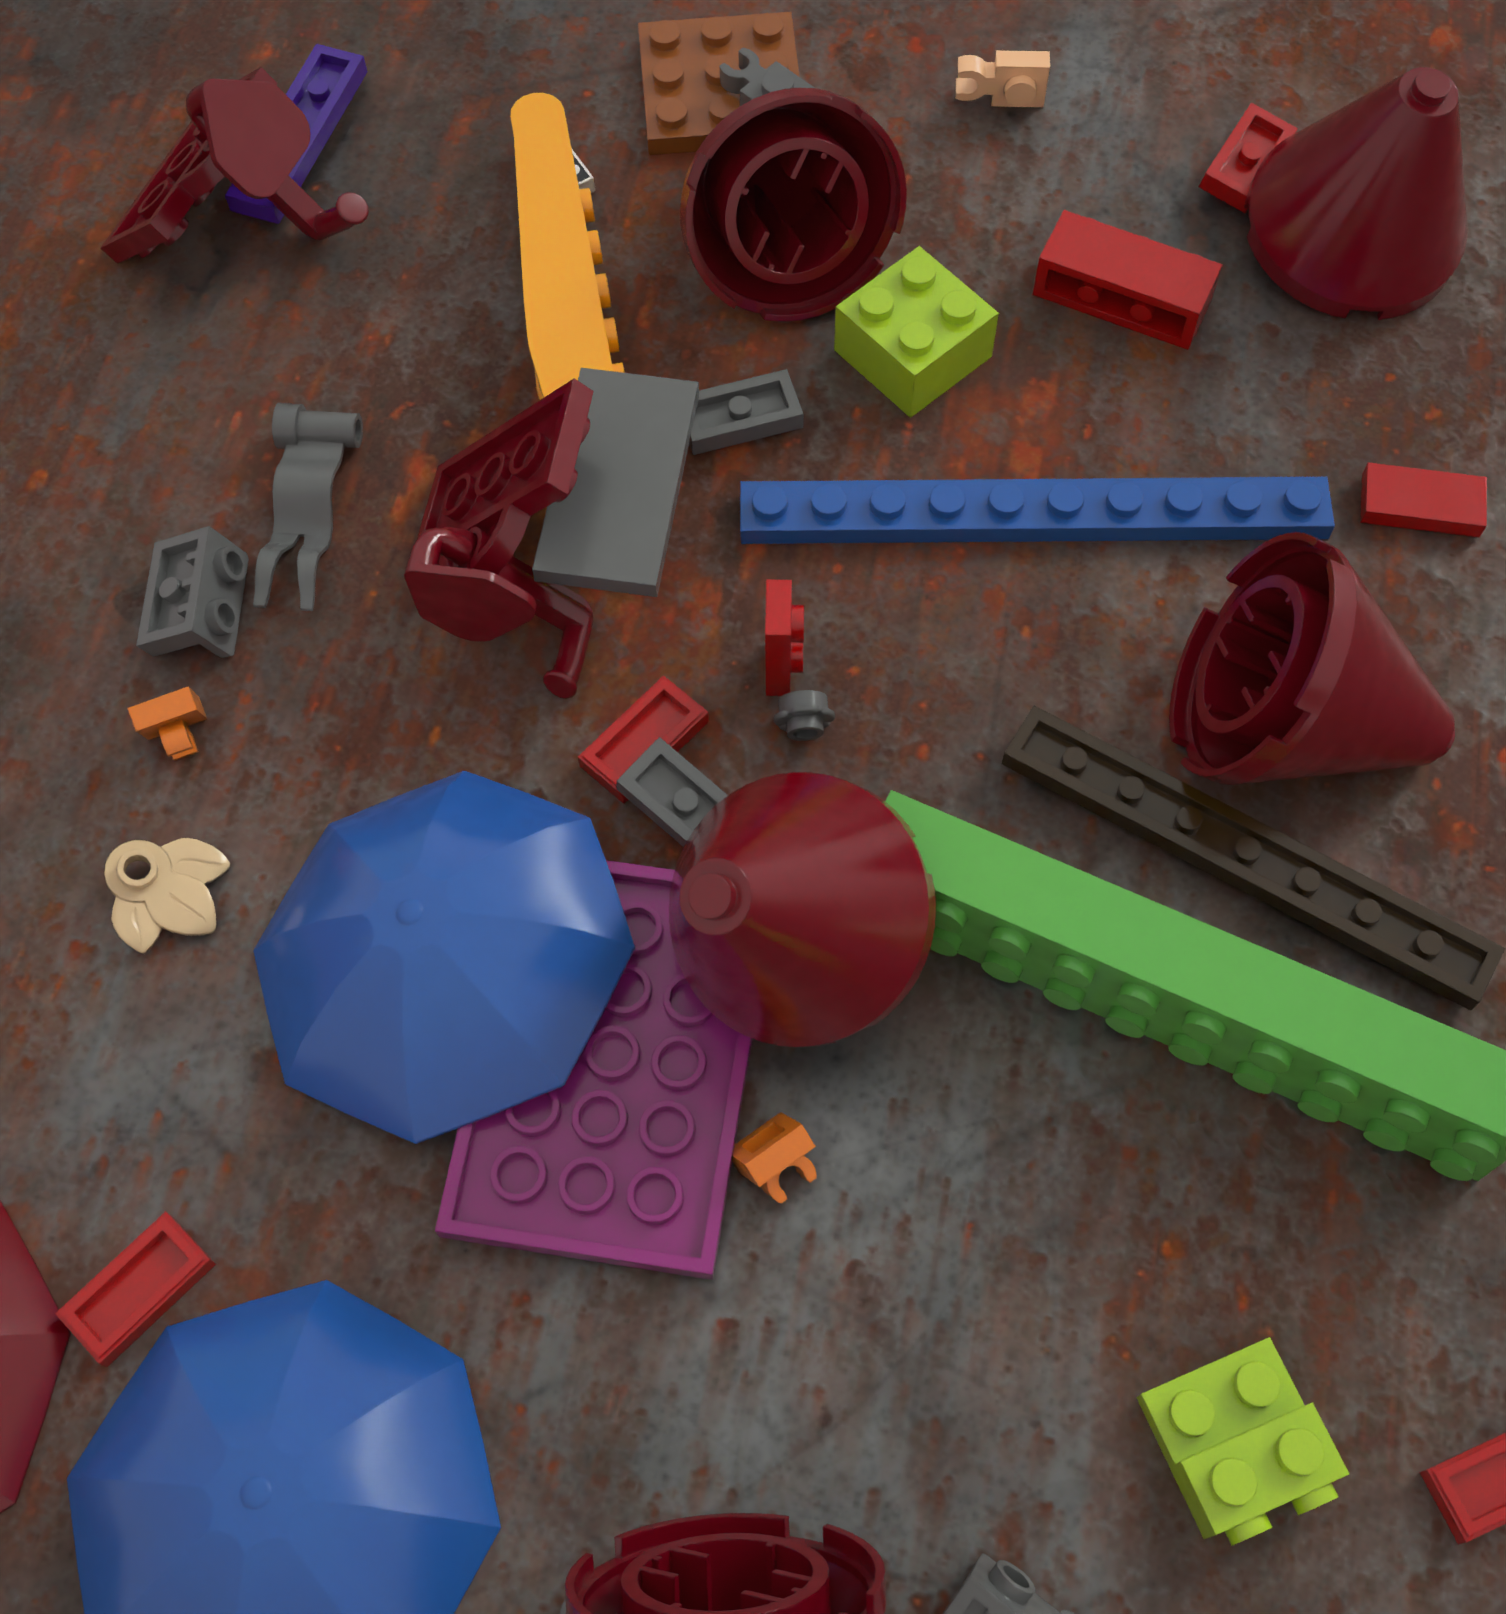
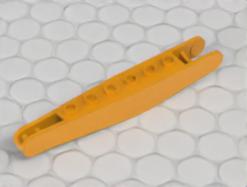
(557, 251)

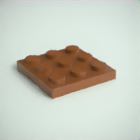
(684, 77)

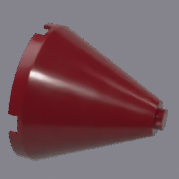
(1366, 201)
(792, 203)
(1301, 676)
(801, 909)
(730, 1568)

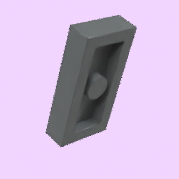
(745, 412)
(669, 790)

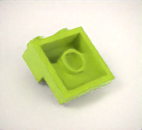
(1242, 1442)

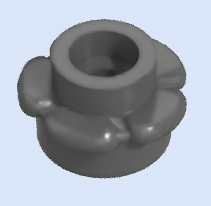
(804, 714)

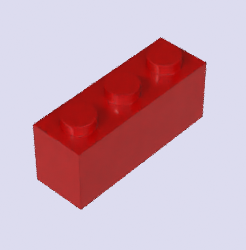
(1126, 279)

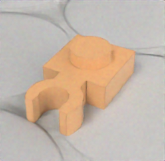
(1011, 80)

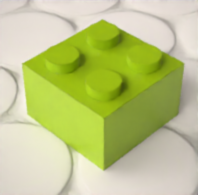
(915, 331)

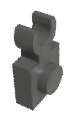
(755, 80)

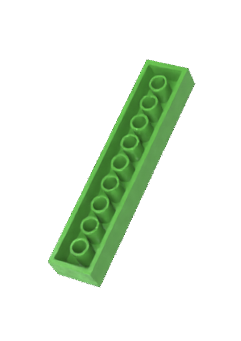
(1214, 997)

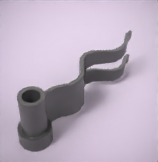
(303, 492)

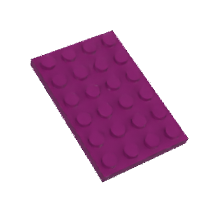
(636, 1142)

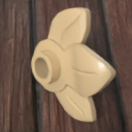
(169, 896)

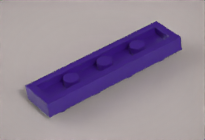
(322, 94)

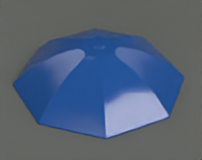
(443, 956)
(286, 1469)

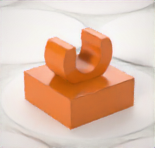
(170, 719)
(771, 1150)

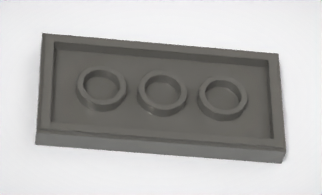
(627, 486)

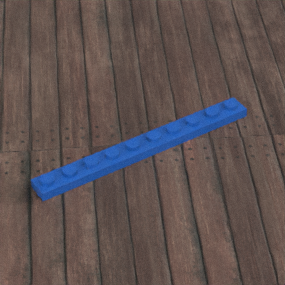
(1034, 510)

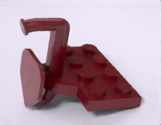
(239, 133)
(476, 518)

